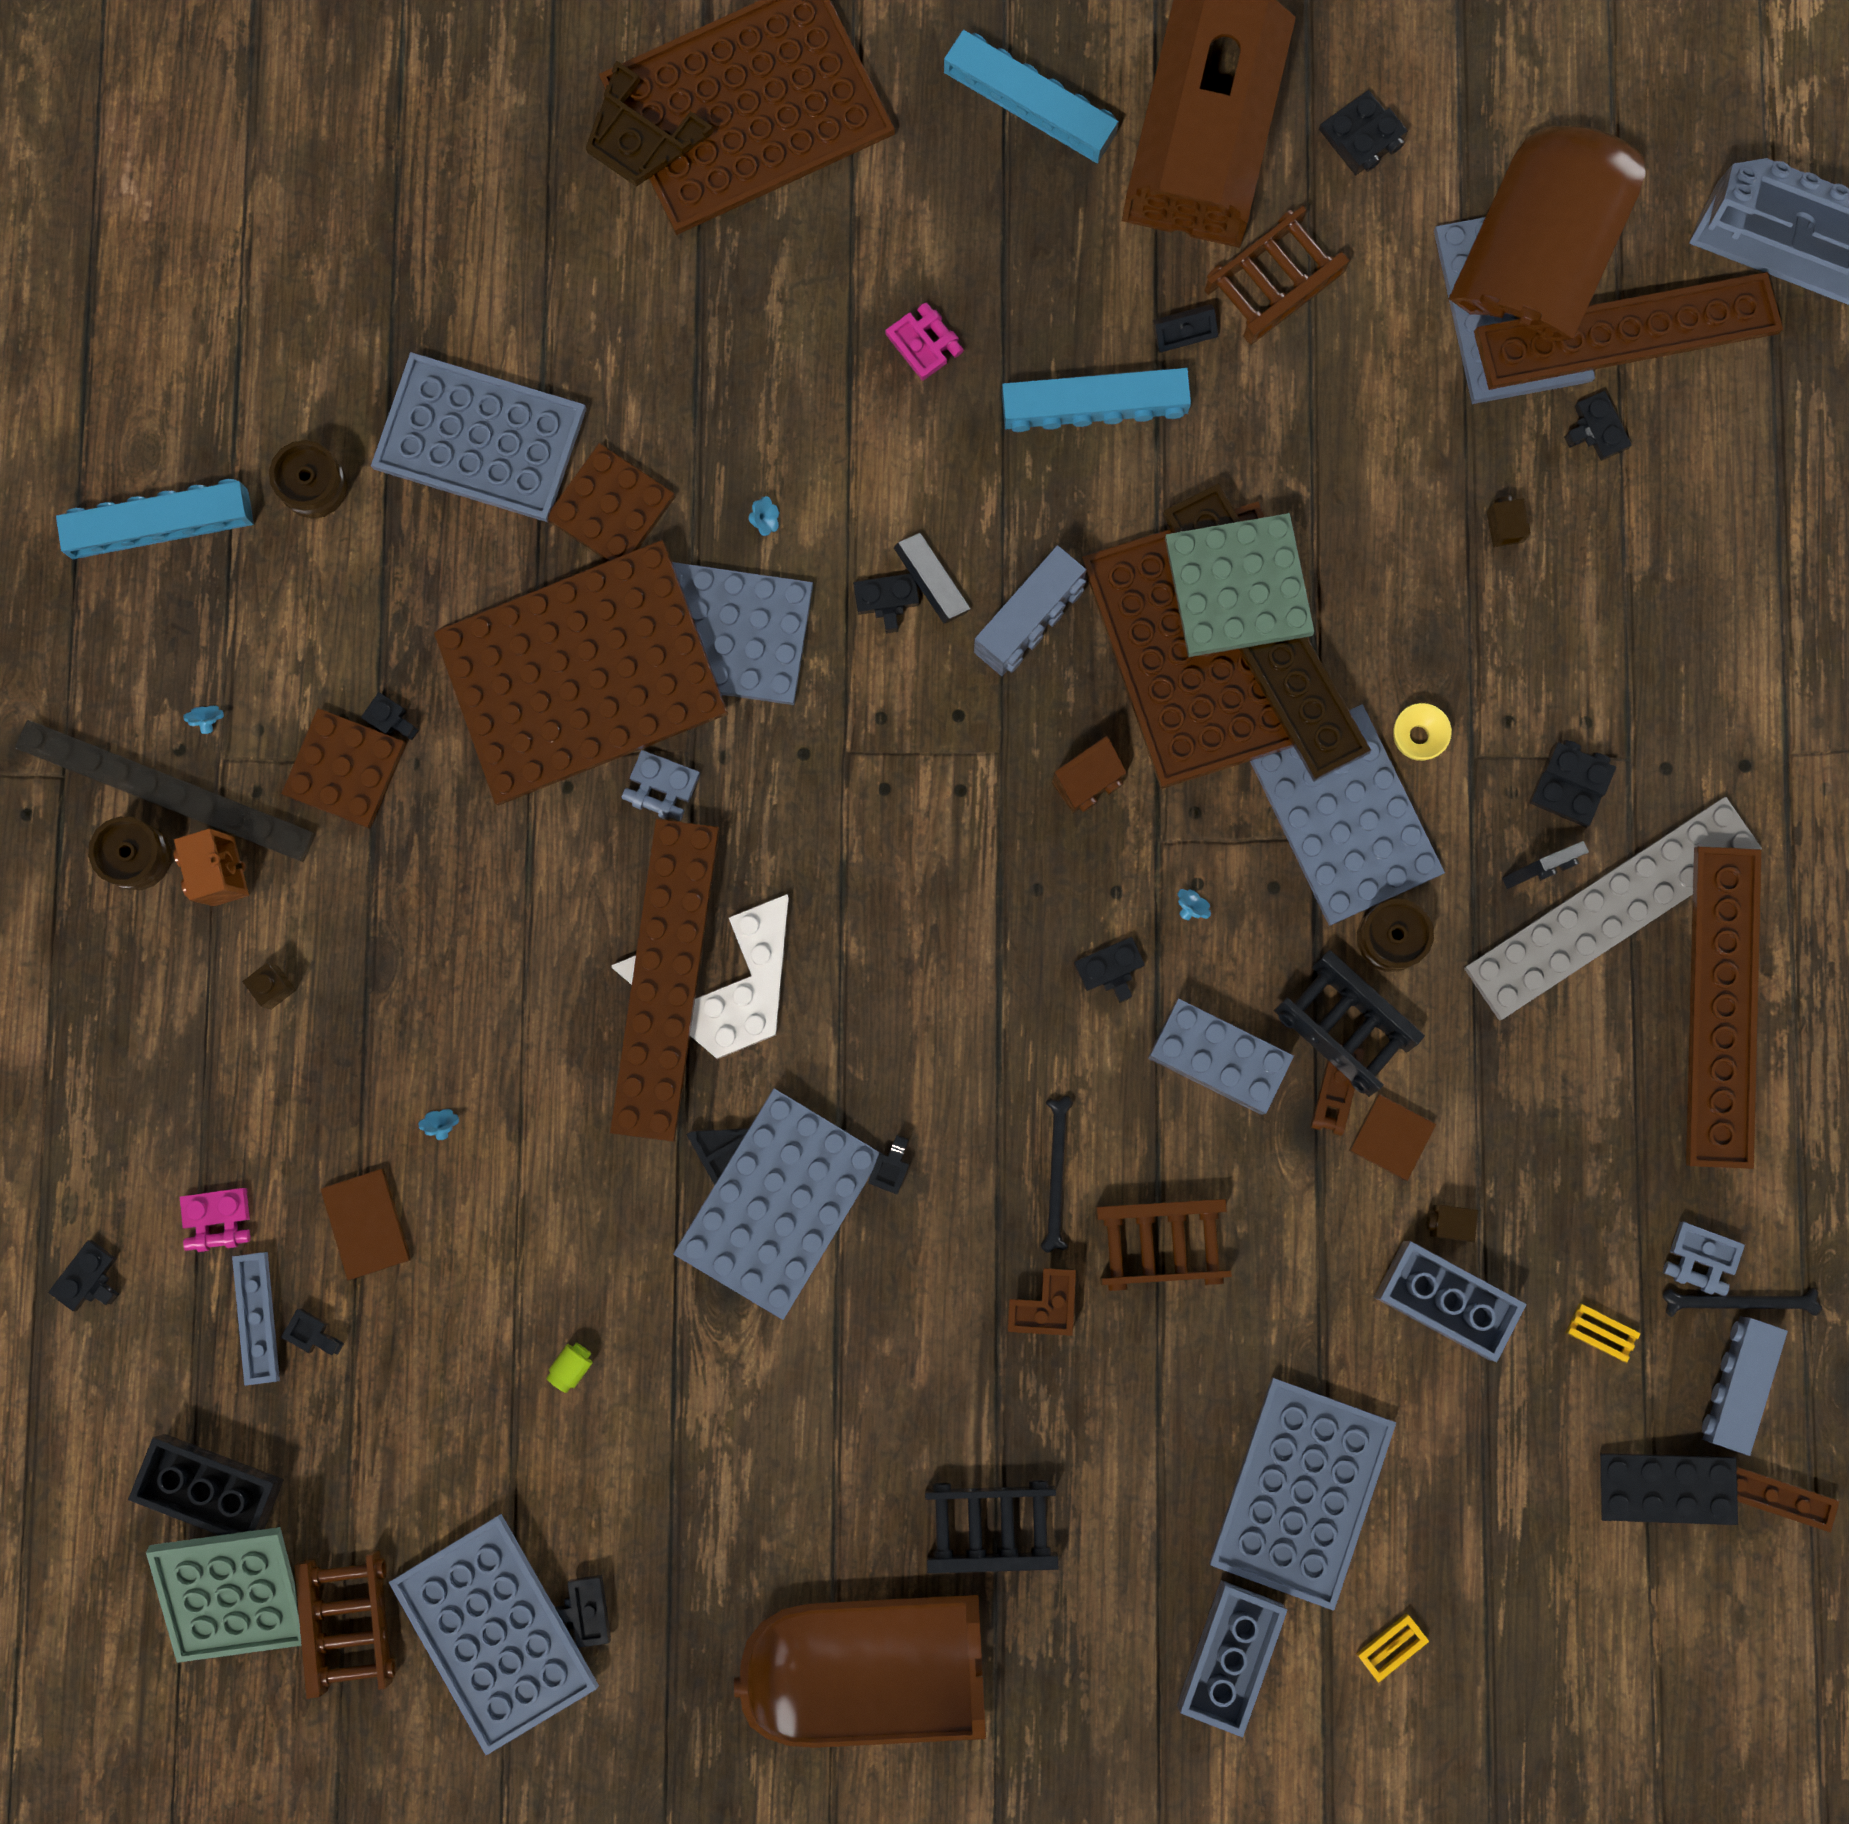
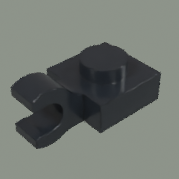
(387, 716)
(890, 1170)
(307, 1333)

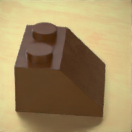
(1089, 776)

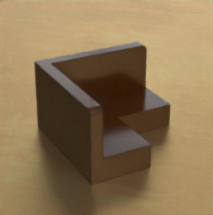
(1053, 1313)

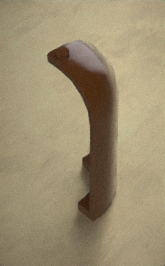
(1551, 229)
(866, 1673)

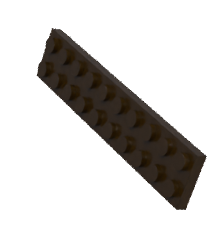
(1287, 669)

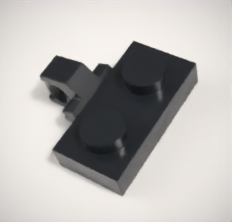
(1599, 427)
(886, 598)
(1111, 968)
(85, 1278)
(586, 1611)

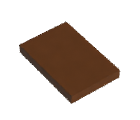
(365, 1224)

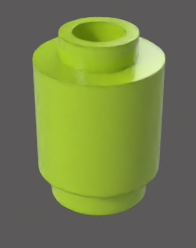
(569, 1367)

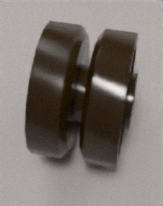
(308, 479)
(111, 850)
(1413, 931)

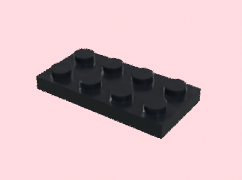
(1668, 1488)

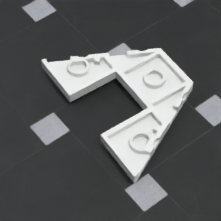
(749, 1008)

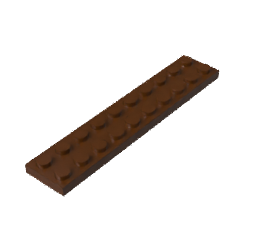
(1633, 331)
(665, 980)
(1723, 1007)

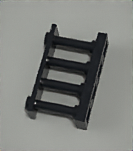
(1377, 1014)
(976, 1558)

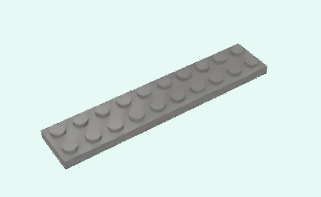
(1603, 912)

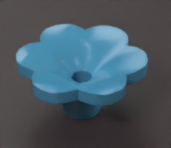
(764, 516)
(203, 717)
(1193, 905)
(439, 1123)

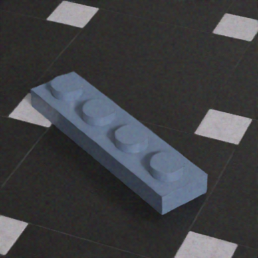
(256, 1318)

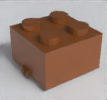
(209, 867)

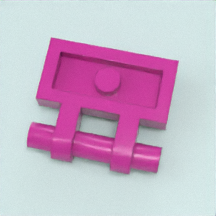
(917, 347)
(213, 1209)

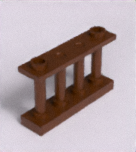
(1281, 305)
(1176, 1214)
(312, 1611)

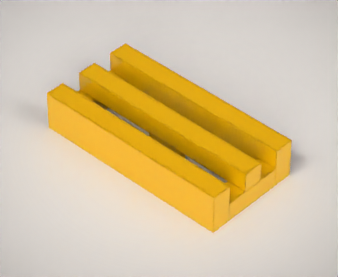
(1628, 1345)
(1384, 1637)

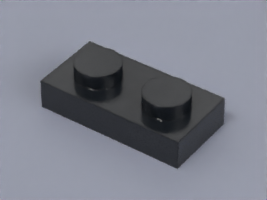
(1185, 328)

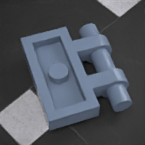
(665, 777)
(1707, 1249)

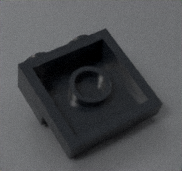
(1364, 133)
(1572, 783)

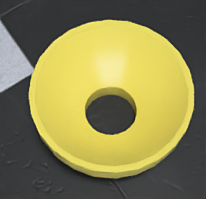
(1434, 723)

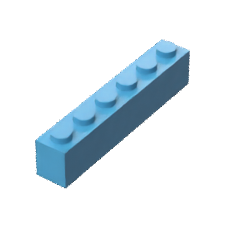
(1031, 95)
(1096, 399)
(154, 519)

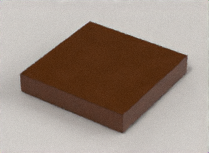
(1392, 1137)

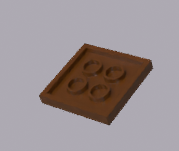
(610, 505)
(343, 768)

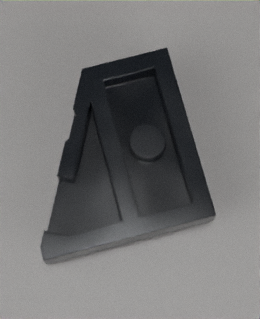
(1547, 866)
(716, 1148)

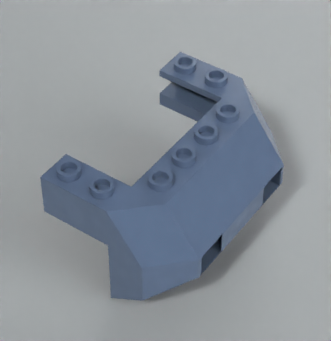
(1780, 225)

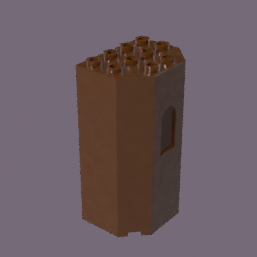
(1201, 146)

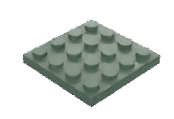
(1239, 585)
(226, 1594)

